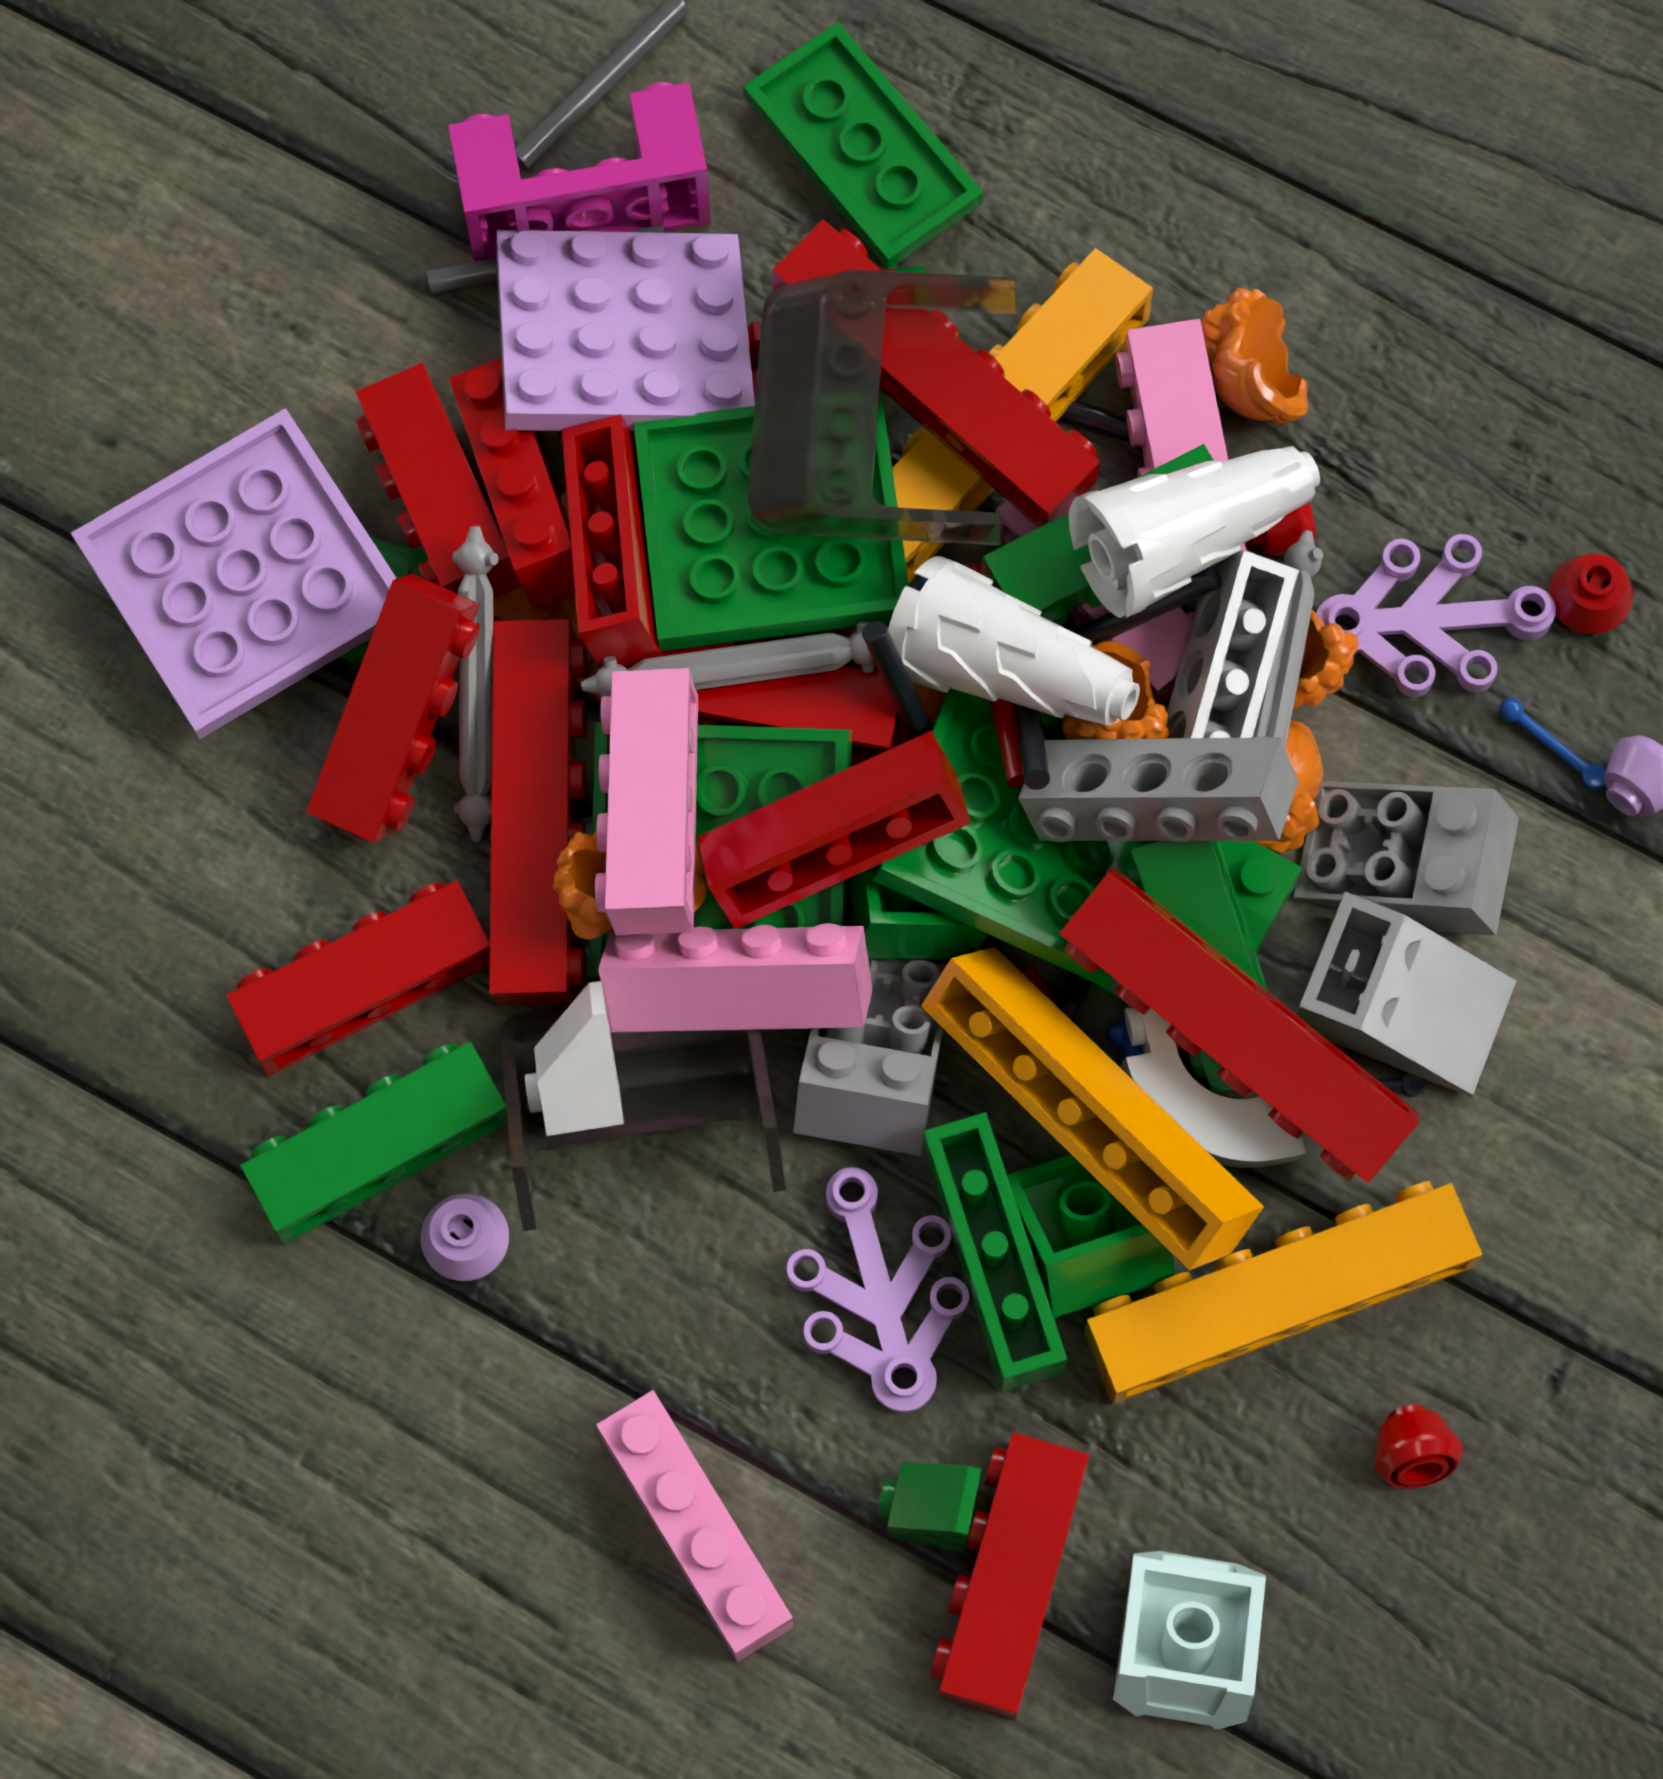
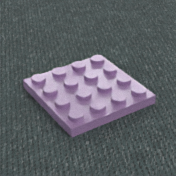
(620, 326)
(240, 572)

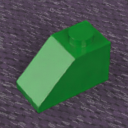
(930, 1504)

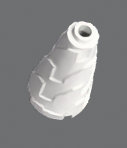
(1170, 526)
(994, 646)

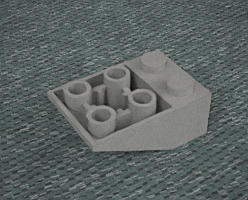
(1412, 850)
(1405, 996)
(878, 1078)

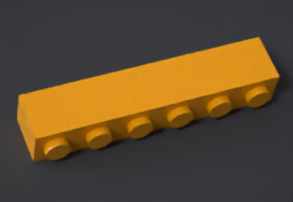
(1092, 1107)
(1282, 1291)

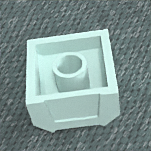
(1190, 1639)

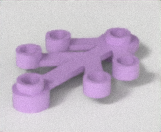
(1426, 620)
(881, 1301)

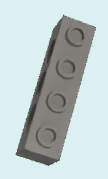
(1231, 649)
(1163, 790)

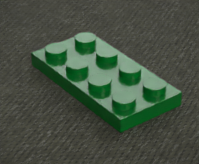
(863, 145)

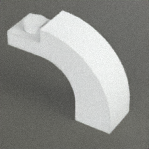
(1227, 1128)

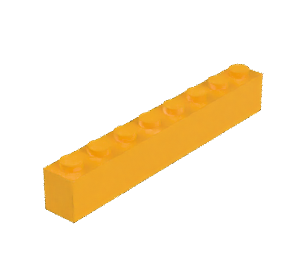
(1052, 354)

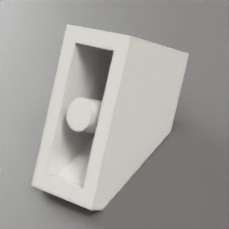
(577, 1069)

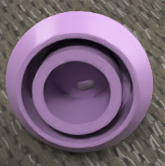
(1635, 776)
(479, 1247)

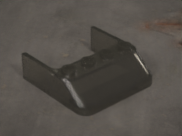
(823, 403)
(663, 1085)

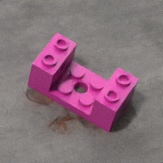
(615, 195)

